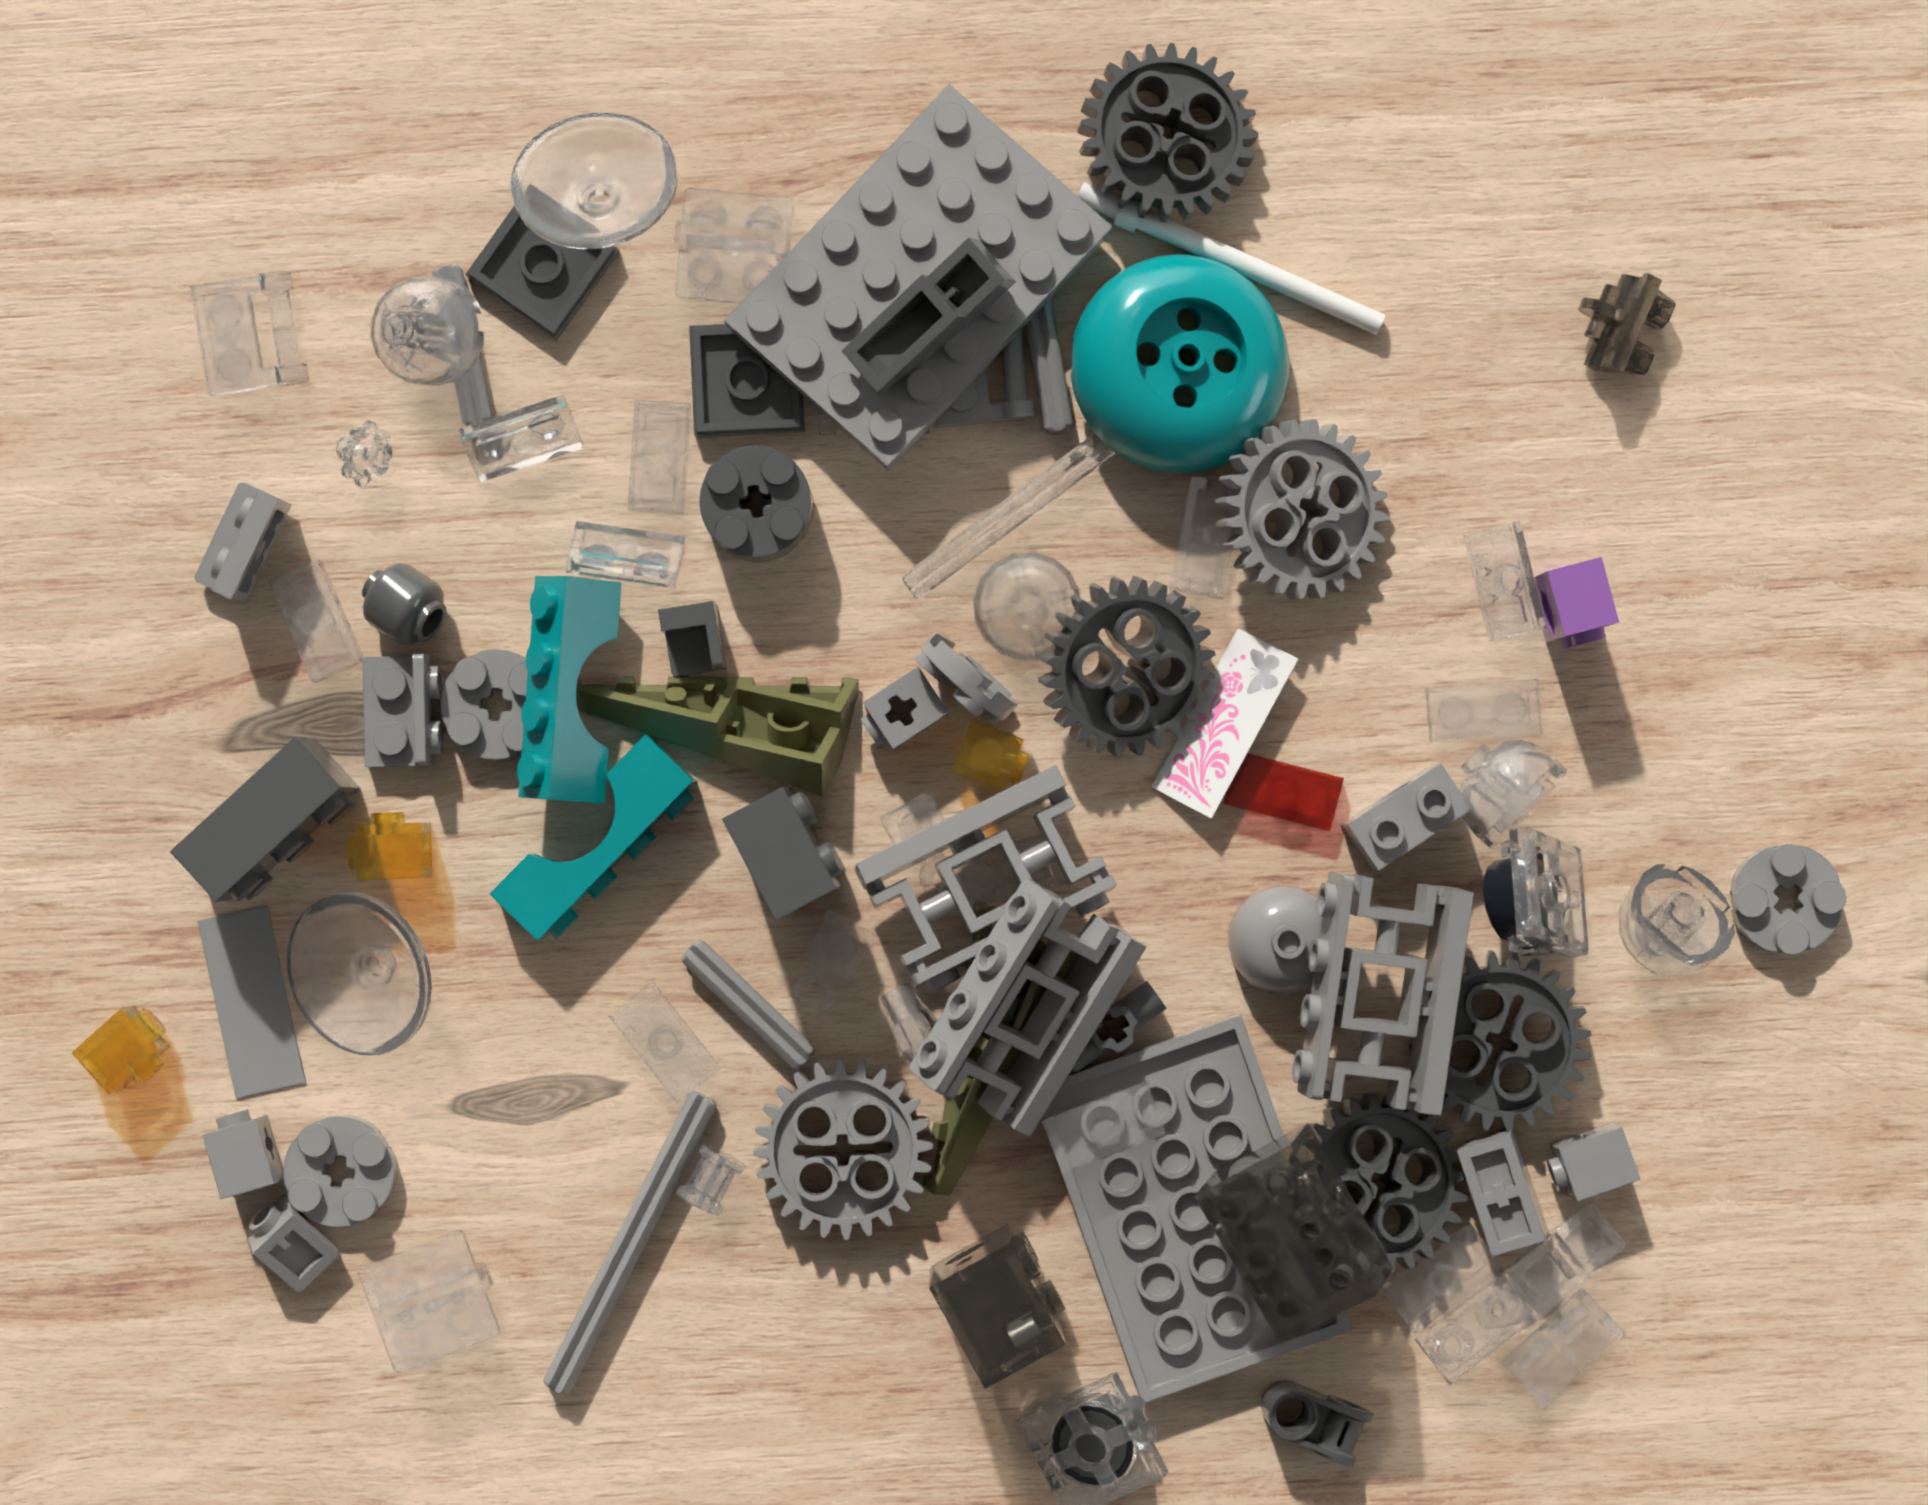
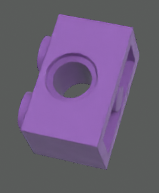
(1576, 603)

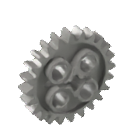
(1342, 527)
(846, 1199)

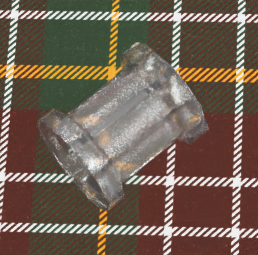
(710, 1179)

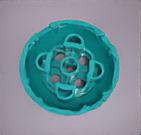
(1134, 403)

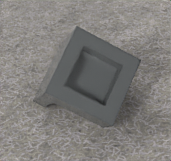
(693, 638)

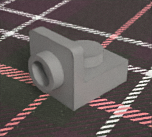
(289, 1244)

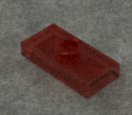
(1285, 792)

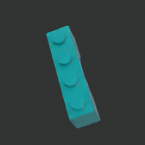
(557, 751)
(645, 788)

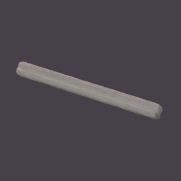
(629, 1243)

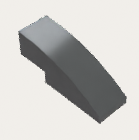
(928, 315)

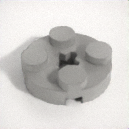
(976, 686)
(463, 698)
(1819, 898)
(313, 1190)

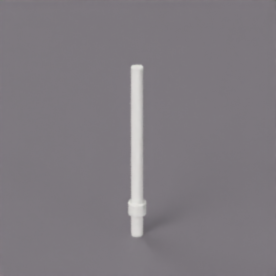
(1239, 261)

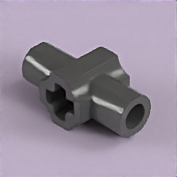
(1138, 1009)

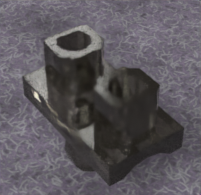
(1619, 320)

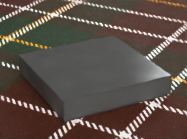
(537, 276)
(737, 389)

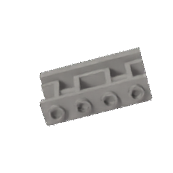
(967, 842)
(1426, 1000)
(1056, 1027)

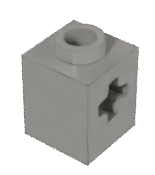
(909, 687)
(243, 1154)
(1592, 1162)

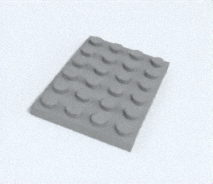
(916, 204)
(1153, 1249)

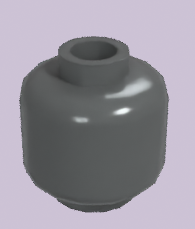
(403, 604)

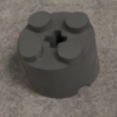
(731, 484)

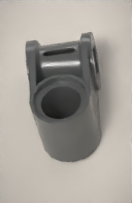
(1325, 1424)

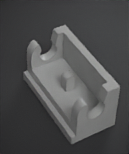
(1503, 1192)

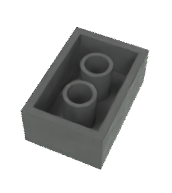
(267, 821)
(784, 850)

